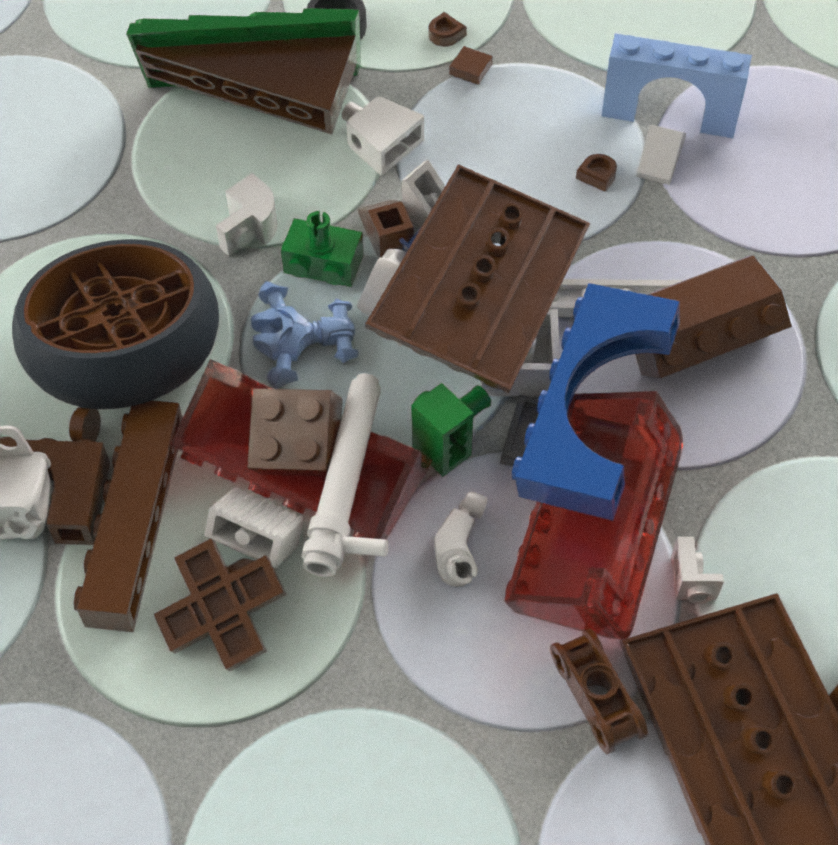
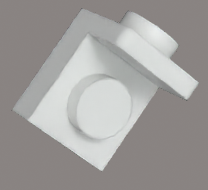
(688, 574)

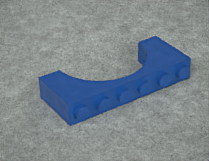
(556, 462)

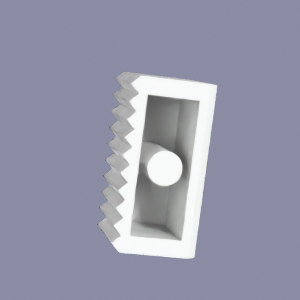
(254, 526)

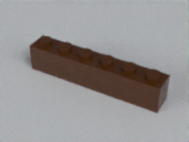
(130, 518)

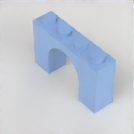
(714, 72)

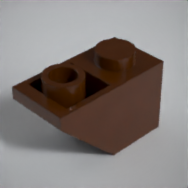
(386, 225)

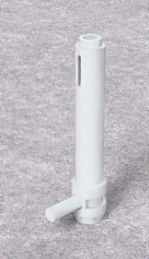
(330, 526)

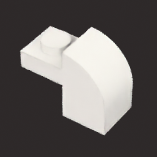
(251, 215)

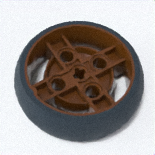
(115, 323)

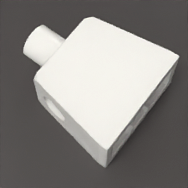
(382, 132)

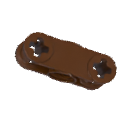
(611, 715)

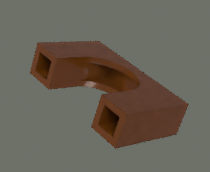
(79, 480)

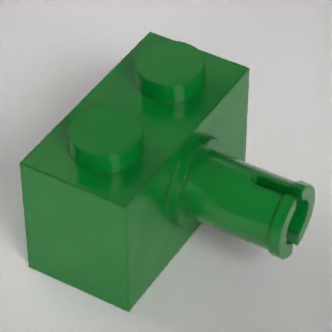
(322, 251)
(445, 425)

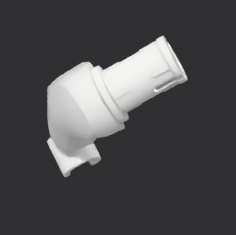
(452, 553)

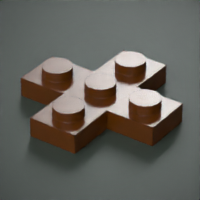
(220, 604)

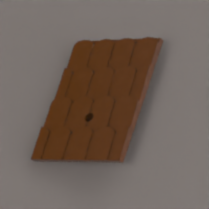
(473, 299)
(753, 766)

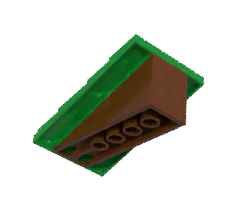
(262, 61)

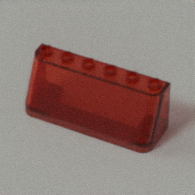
(219, 433)
(591, 568)

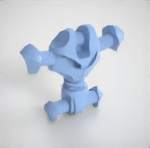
(288, 333)

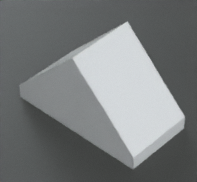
(660, 154)
(421, 192)

